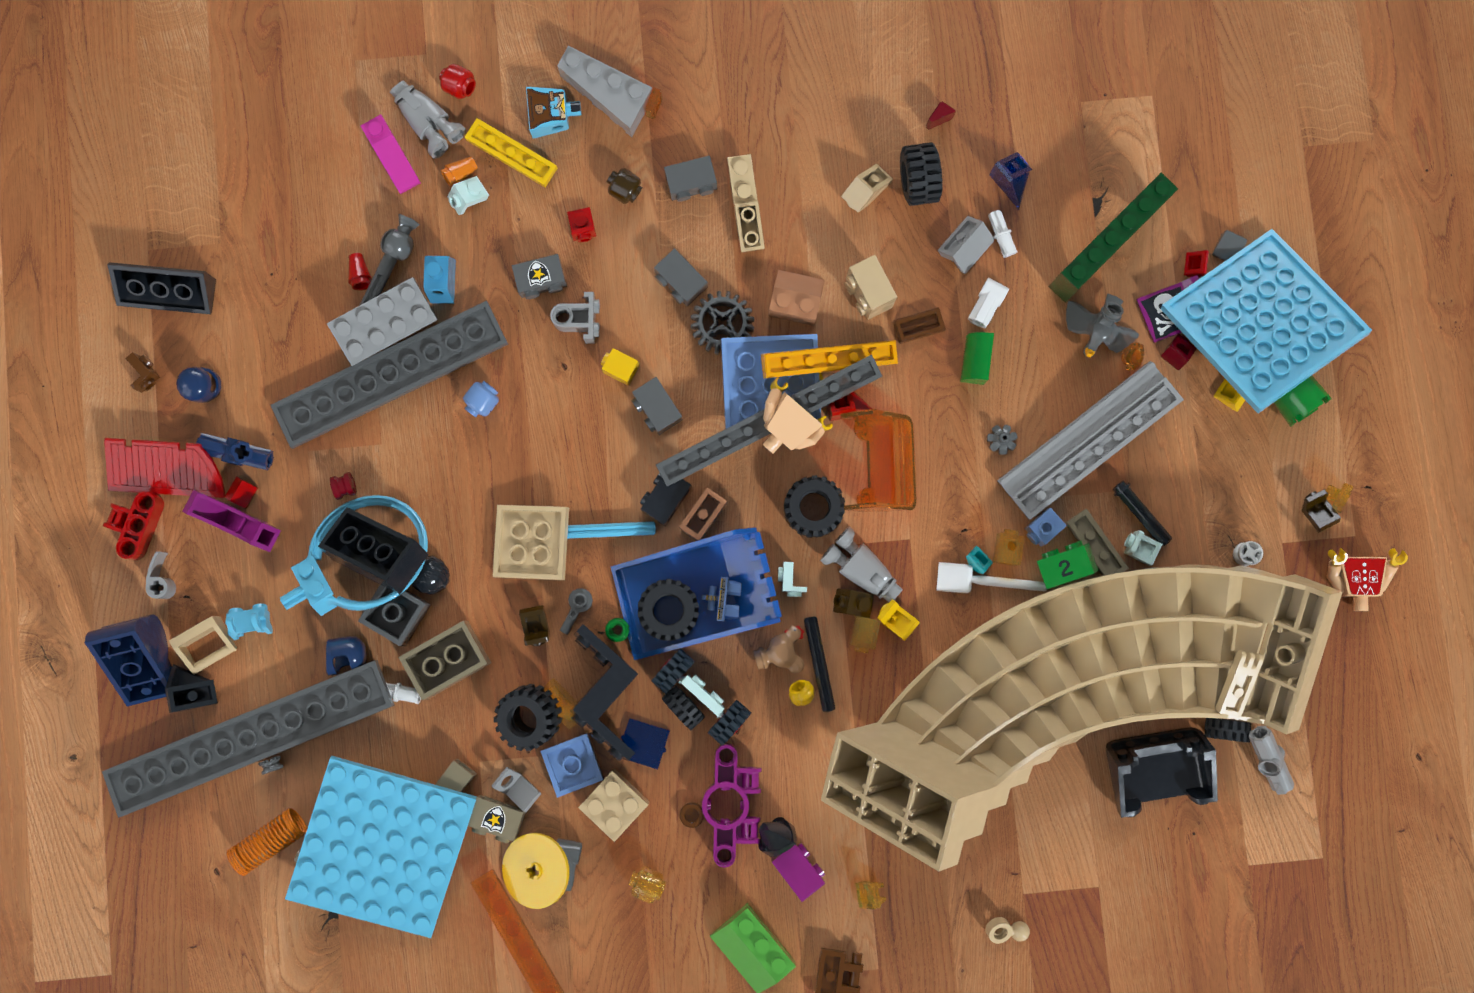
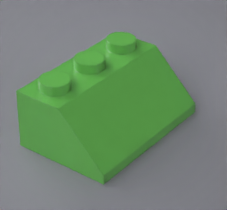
(753, 949)

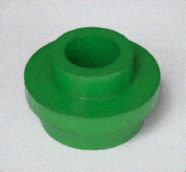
(609, 629)

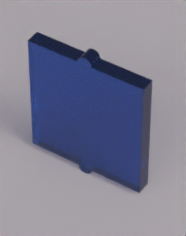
(646, 742)

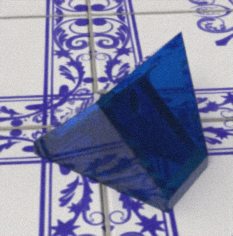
(1011, 176)

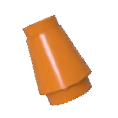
(458, 170)

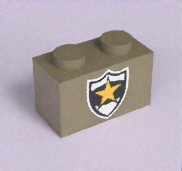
(496, 818)

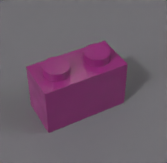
(799, 871)

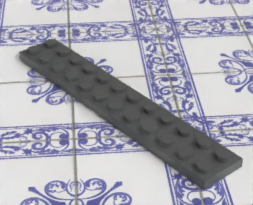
(247, 738)

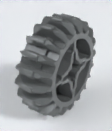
(708, 307)

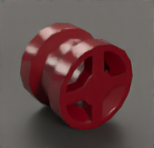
(343, 485)

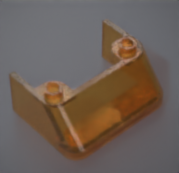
(889, 461)

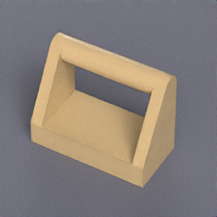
(197, 632)

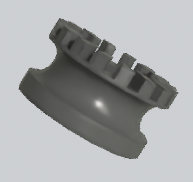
(270, 766)

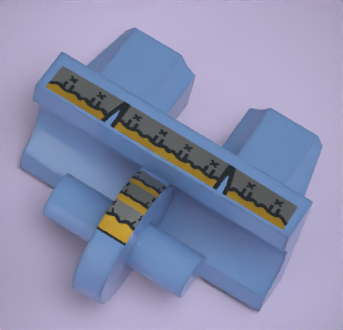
(725, 611)

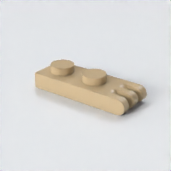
(1239, 683)

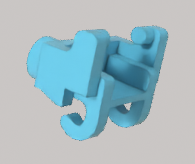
(243, 621)

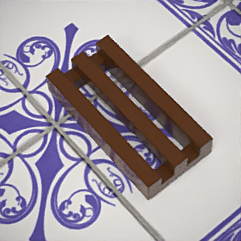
(900, 331)

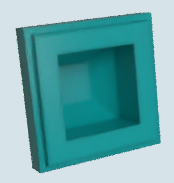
(978, 560)

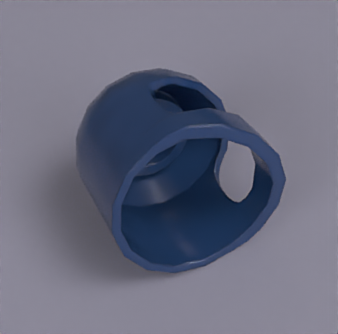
(195, 384)
(346, 651)

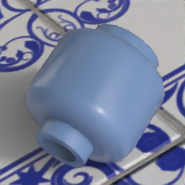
(481, 399)

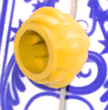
(801, 693)

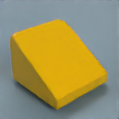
(1229, 396)

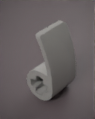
(153, 580)

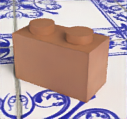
(703, 515)

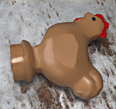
(782, 651)

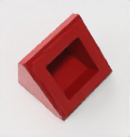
(1196, 263)
(241, 492)

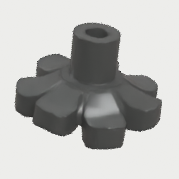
(999, 442)

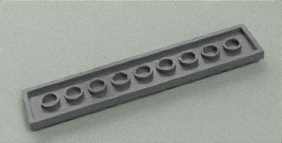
(389, 374)

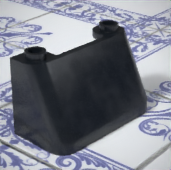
(1162, 768)

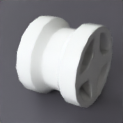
(1253, 552)

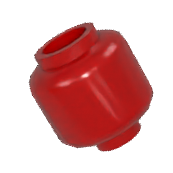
(457, 81)

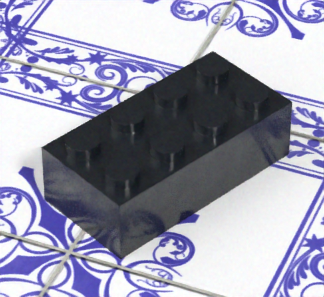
(373, 550)

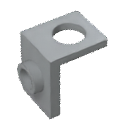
(517, 789)

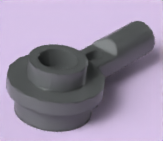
(579, 601)

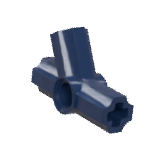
(236, 451)

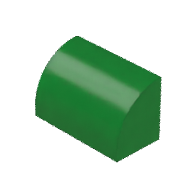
(977, 358)

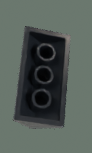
(162, 288)

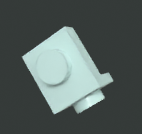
(467, 194)
(1142, 547)
(785, 575)

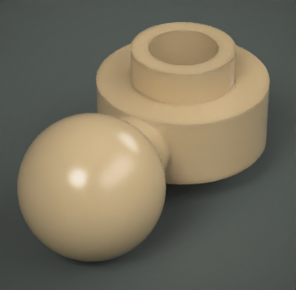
(1000, 930)

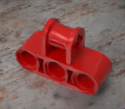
(126, 520)

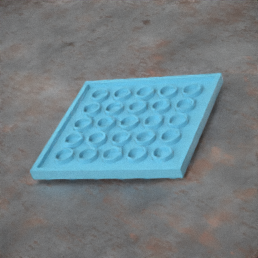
(1265, 320)
(380, 847)

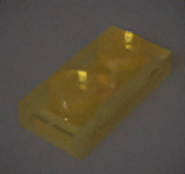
(565, 700)

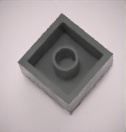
(397, 618)

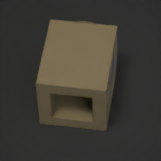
(456, 776)

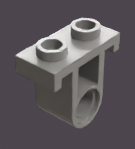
(580, 317)

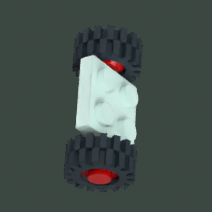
(728, 722)

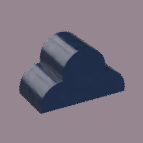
(133, 658)

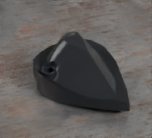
(777, 837)

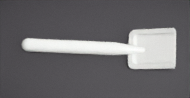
(959, 579)

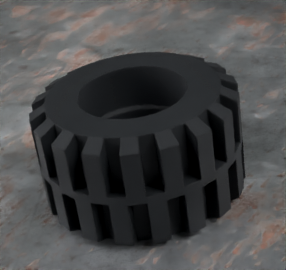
(921, 174)
(828, 491)
(668, 588)
(512, 726)

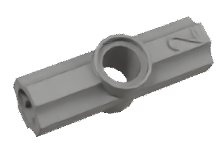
(1271, 760)

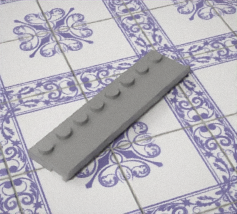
(1090, 440)

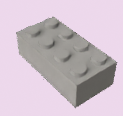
(382, 321)

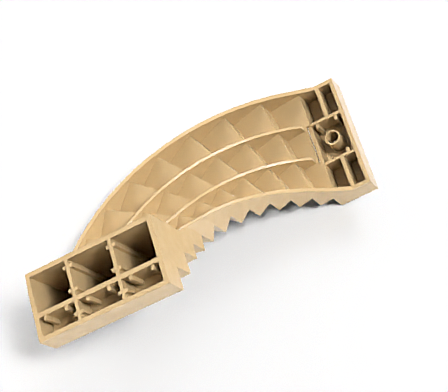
(1065, 668)

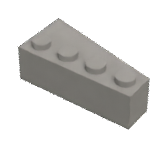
(606, 88)

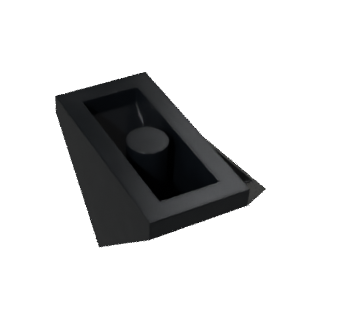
(188, 690)

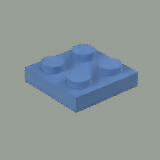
(572, 765)

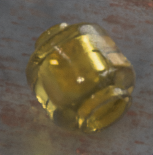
(647, 884)

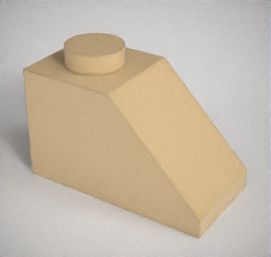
(866, 187)

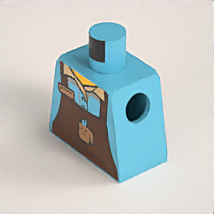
(549, 110)

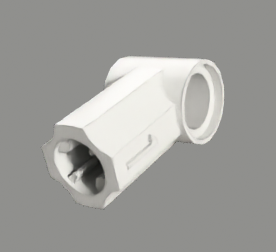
(989, 299)

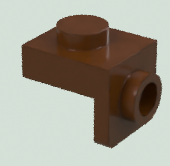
(143, 366)

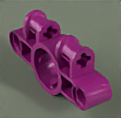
(734, 832)

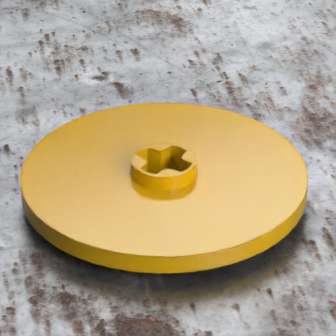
(550, 861)

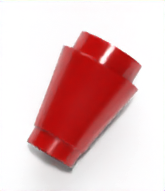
(358, 273)

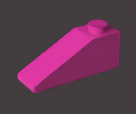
(390, 154)

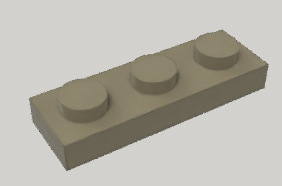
(1088, 531)

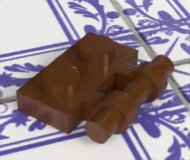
(831, 970)

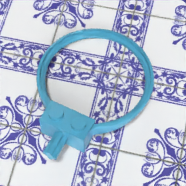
(313, 582)

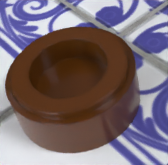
(691, 815)

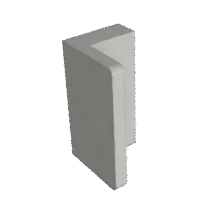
(967, 243)

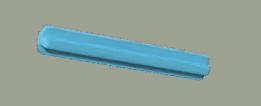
(611, 530)

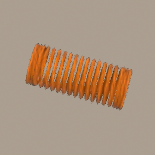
(275, 833)

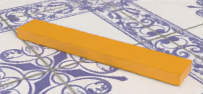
(826, 358)

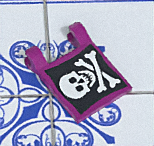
(1156, 320)

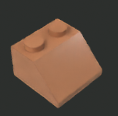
(796, 298)

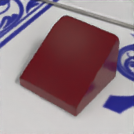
(942, 114)
(1178, 352)

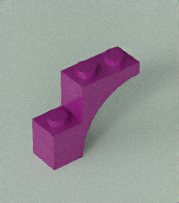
(231, 520)

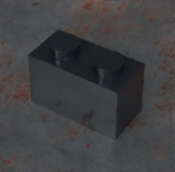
(664, 499)

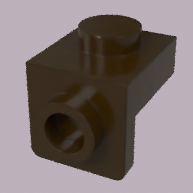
(1320, 511)
(853, 603)
(534, 625)

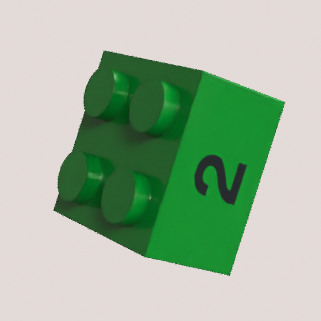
(1067, 565)

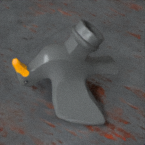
(1100, 326)

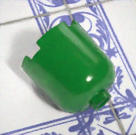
(1302, 401)

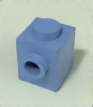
(1044, 527)

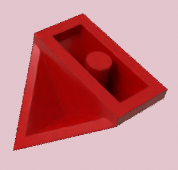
(845, 404)

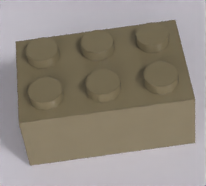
(445, 660)

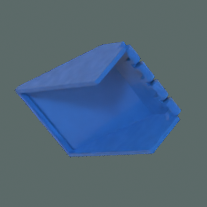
(699, 567)

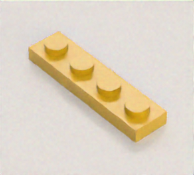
(511, 152)

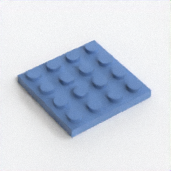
(743, 375)

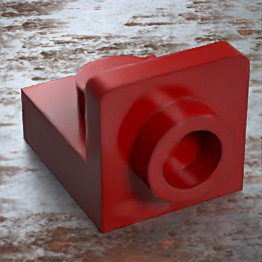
(581, 225)

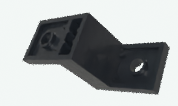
(603, 693)

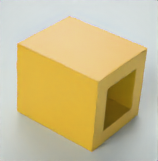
(619, 366)

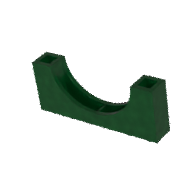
(1112, 237)

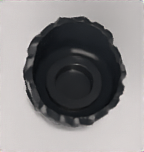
(432, 577)

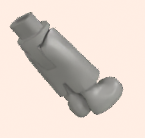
(427, 118)
(863, 567)

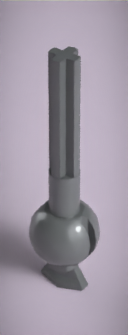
(395, 245)

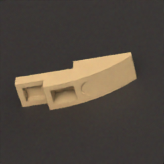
(745, 203)

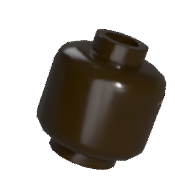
(624, 186)

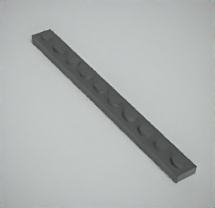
(753, 427)

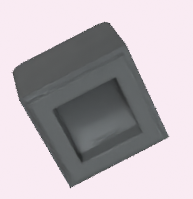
(1228, 245)

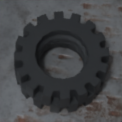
(683, 707)
(1227, 729)

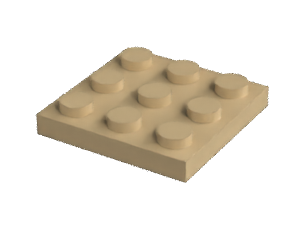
(531, 542)

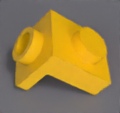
(897, 620)

